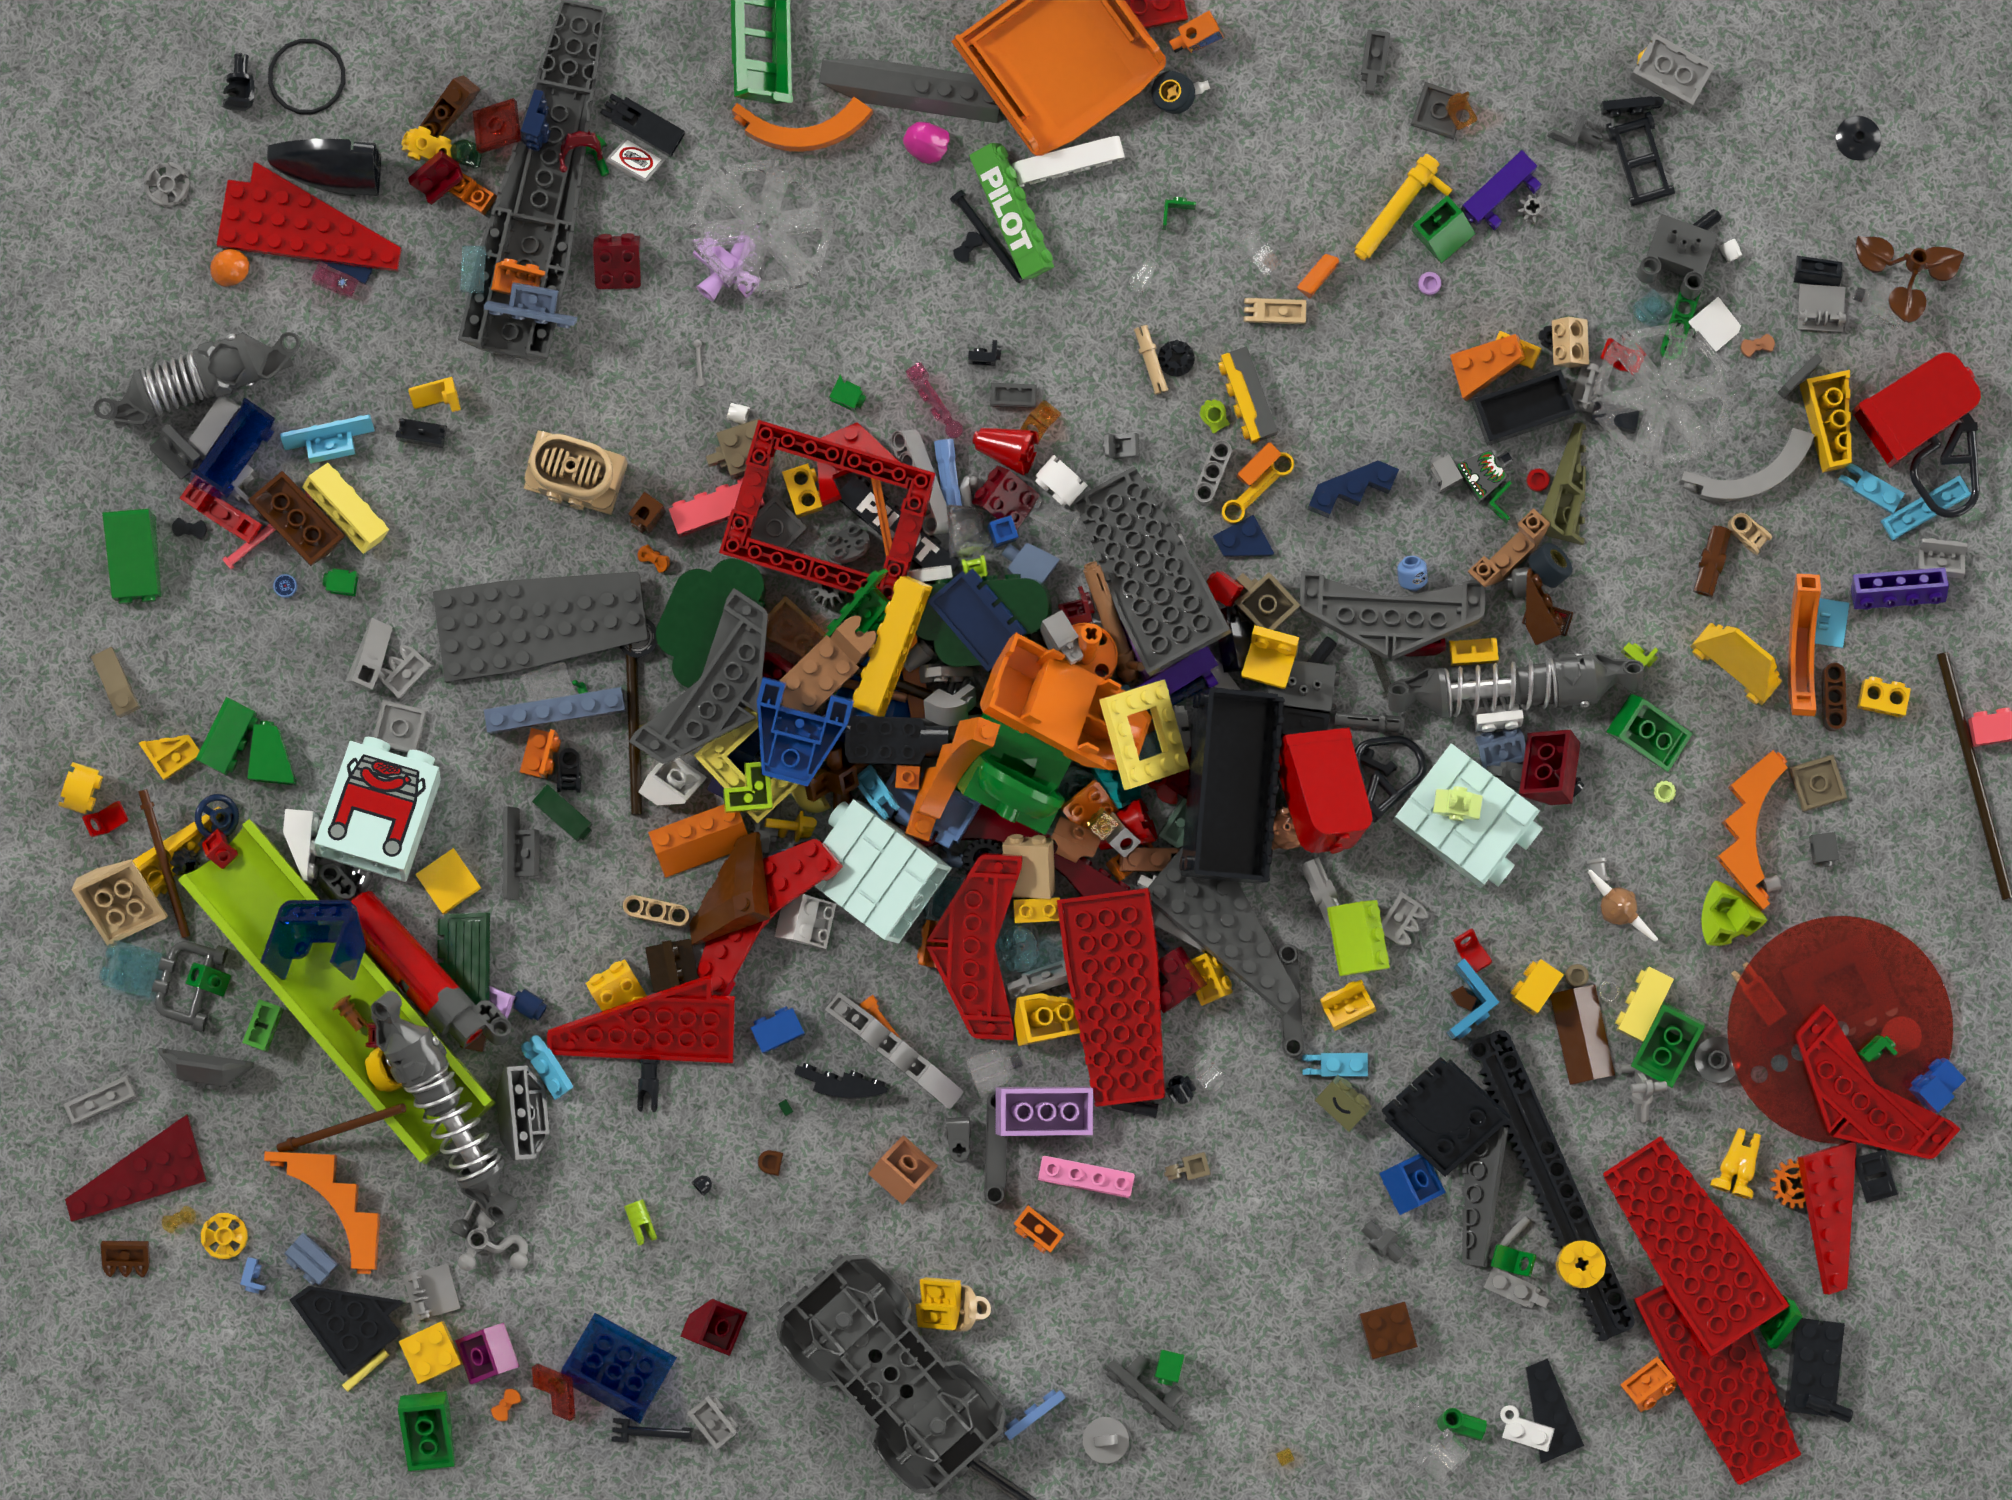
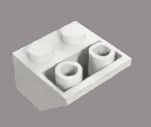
(806, 921)

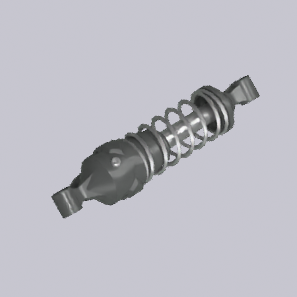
(1562, 681)
(422, 1069)

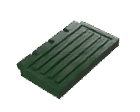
(466, 952)

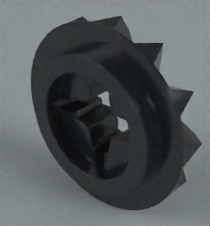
(1173, 368)

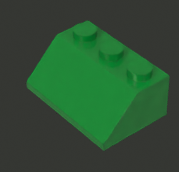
(227, 737)

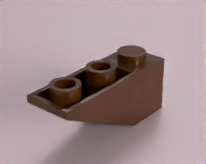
(450, 105)
(1540, 617)

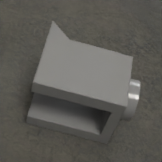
(1444, 472)

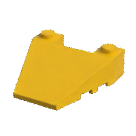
(1739, 658)

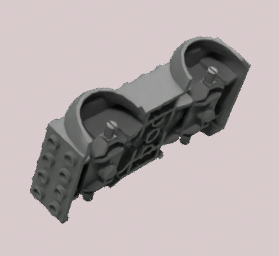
(865, 1309)

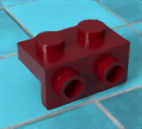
(1078, 610)

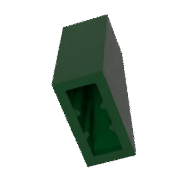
(563, 813)

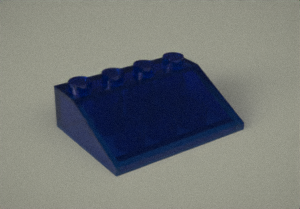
(618, 1368)

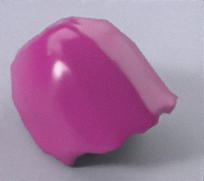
(926, 142)

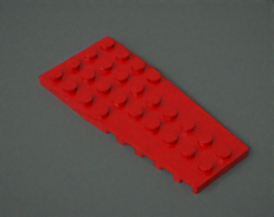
(1116, 992)
(1693, 1248)
(1726, 1392)

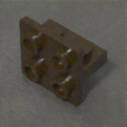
(671, 964)

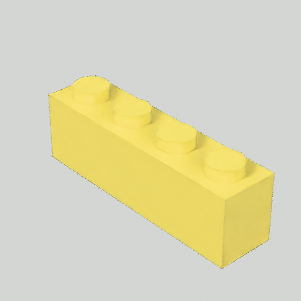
(345, 508)

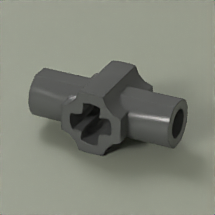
(1383, 1241)

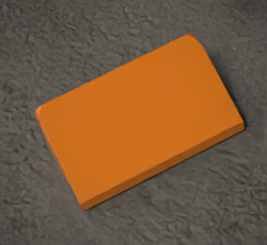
(1318, 275)
(1259, 464)

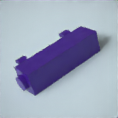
(1498, 188)
(1187, 670)

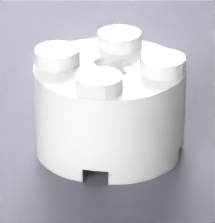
(1060, 480)

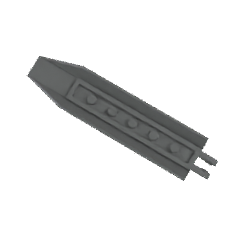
(910, 88)

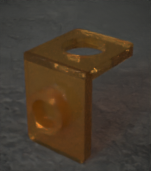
(1459, 102)
(1042, 417)

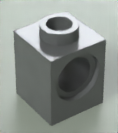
(1824, 849)

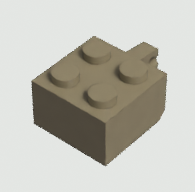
(734, 449)
(1265, 602)

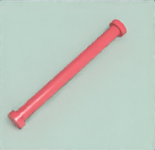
(245, 548)

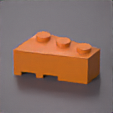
(1485, 363)

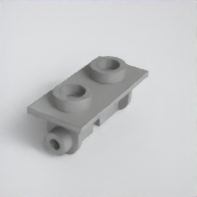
(1584, 388)

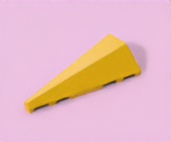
(149, 864)

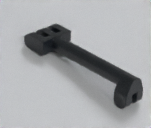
(626, 1430)

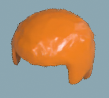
(229, 267)

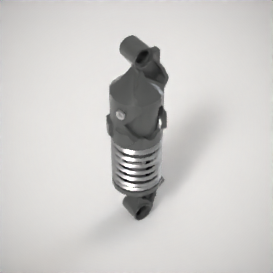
(206, 371)

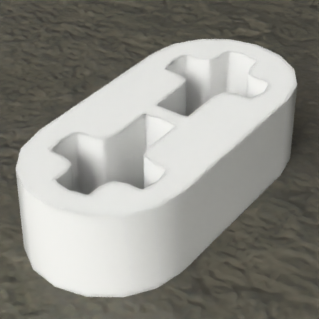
(931, 573)

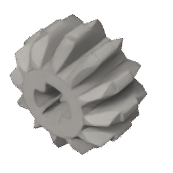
(823, 594)

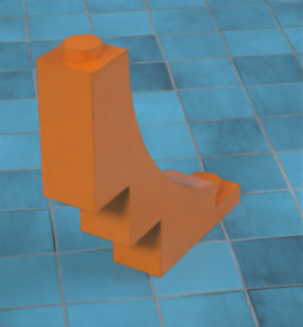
(938, 782)
(1741, 857)
(320, 1174)

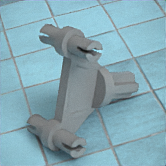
(1642, 1091)

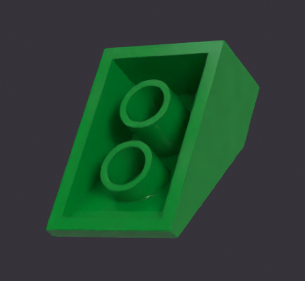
(1649, 732)
(1668, 1044)
(426, 1430)

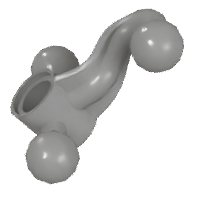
(517, 1260)

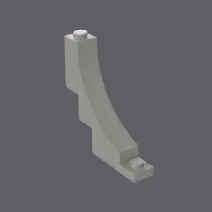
(895, 1050)

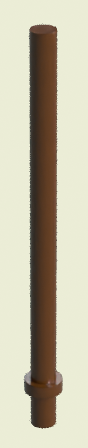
(148, 806)
(293, 1143)

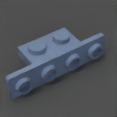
(532, 303)

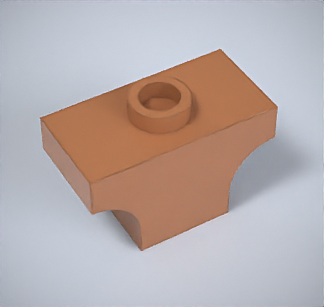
(1074, 840)

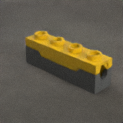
(1248, 395)

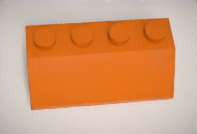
(697, 839)

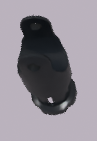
(648, 1083)

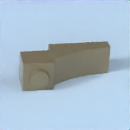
(115, 682)

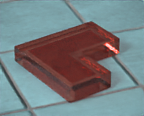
(560, 1388)

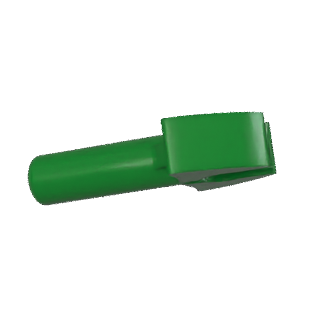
(602, 167)

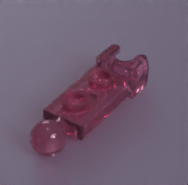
(919, 377)

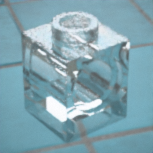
(1208, 1074)

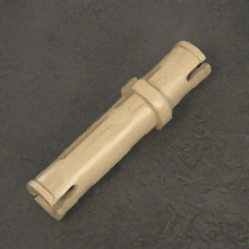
(1151, 360)

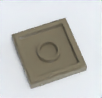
(1818, 783)

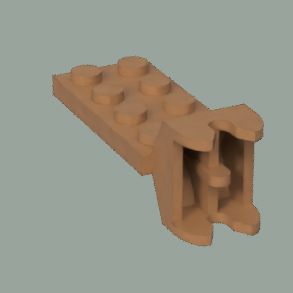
(827, 667)

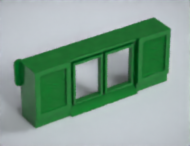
(761, 79)

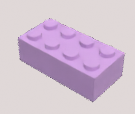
(1044, 1111)

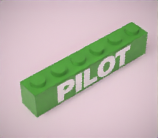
(1011, 210)

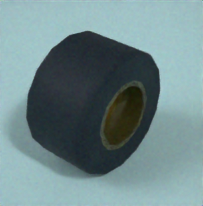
(1550, 564)

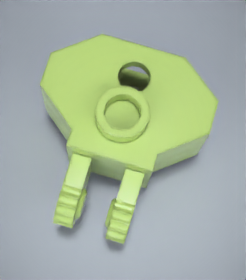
(1457, 804)

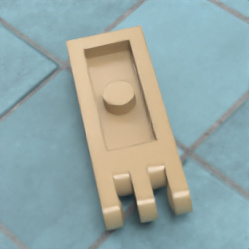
(1275, 311)

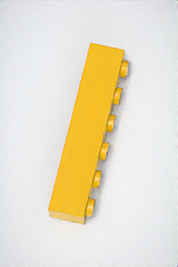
(891, 646)

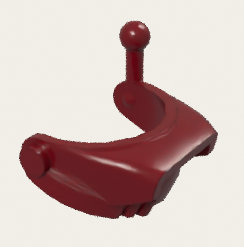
(578, 139)

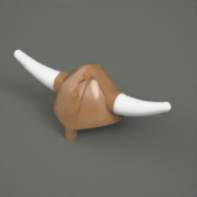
(1620, 906)

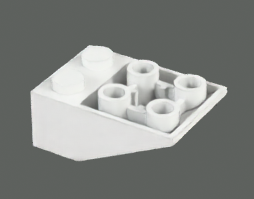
(301, 832)

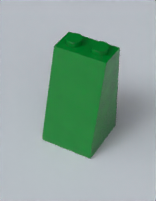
(132, 555)

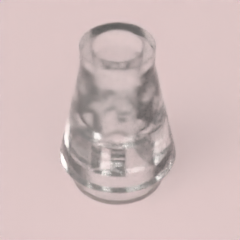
(1142, 277)

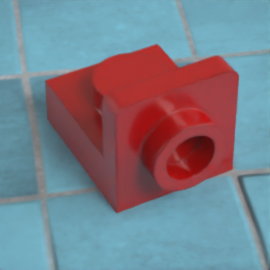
(218, 849)

